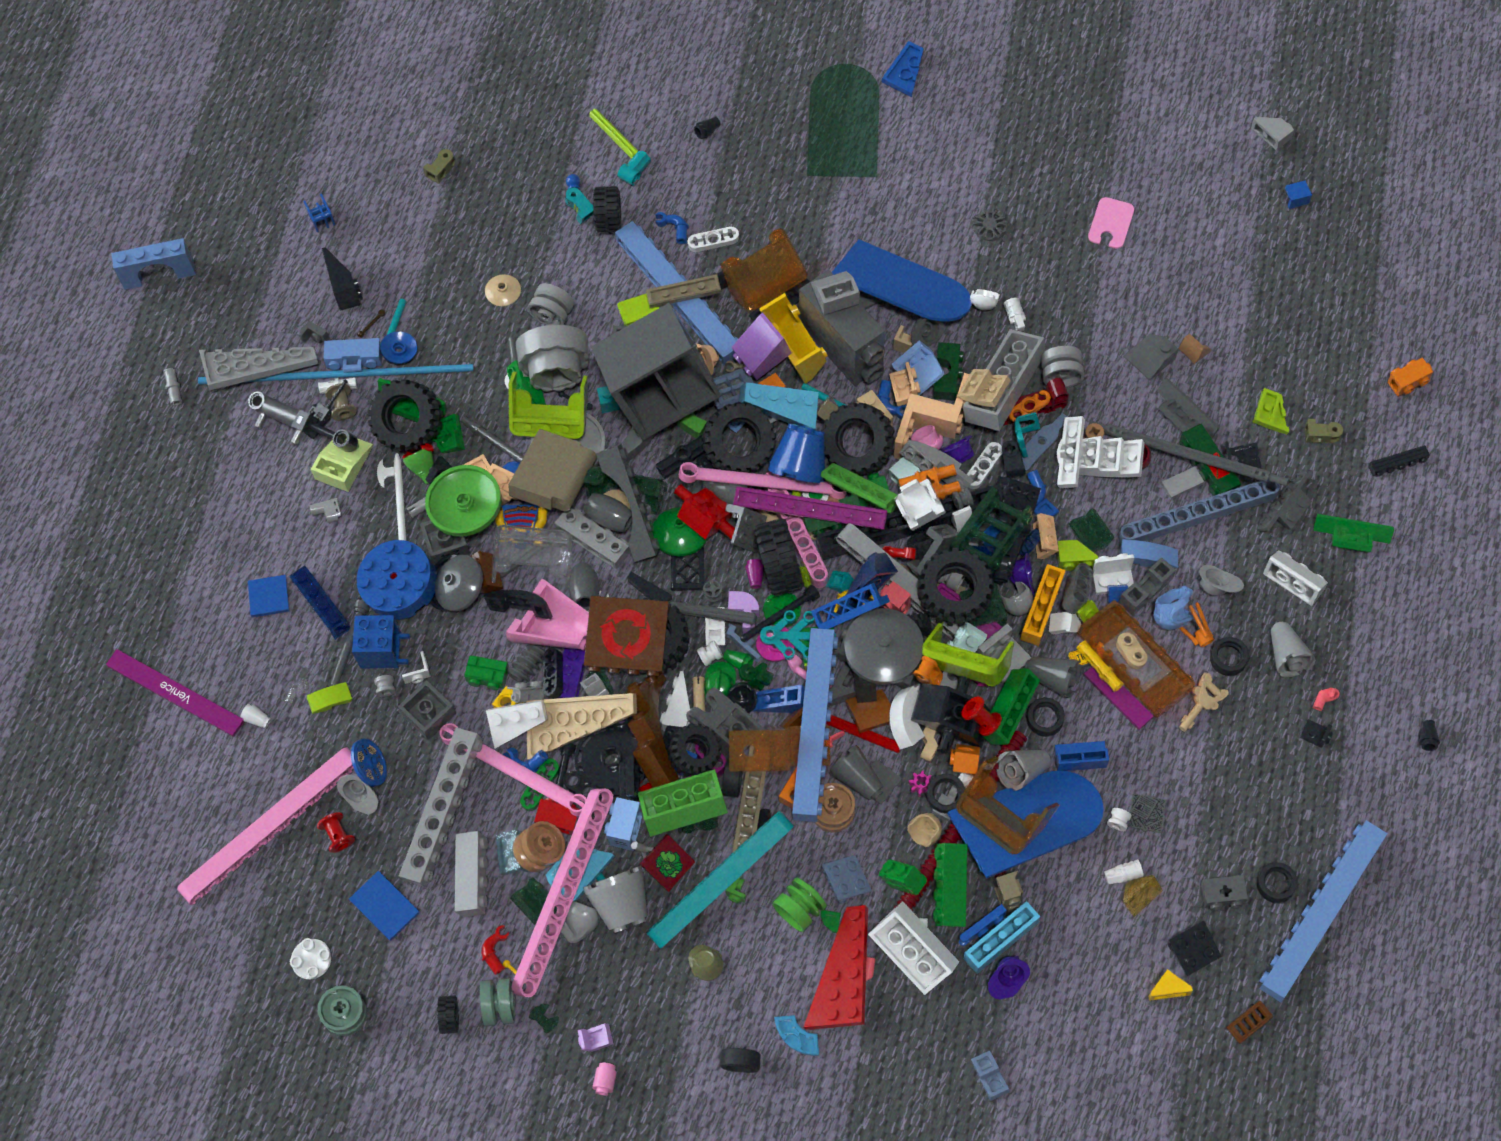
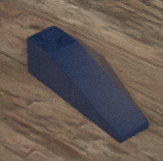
(876, 570)

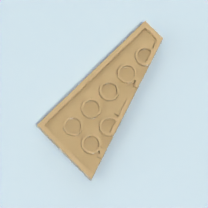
(576, 718)

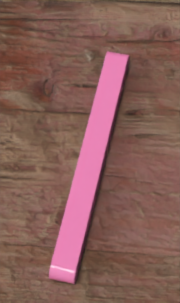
(266, 826)
(555, 897)

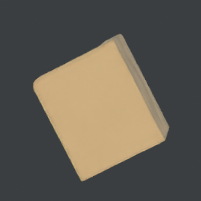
(902, 341)

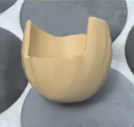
(925, 829)

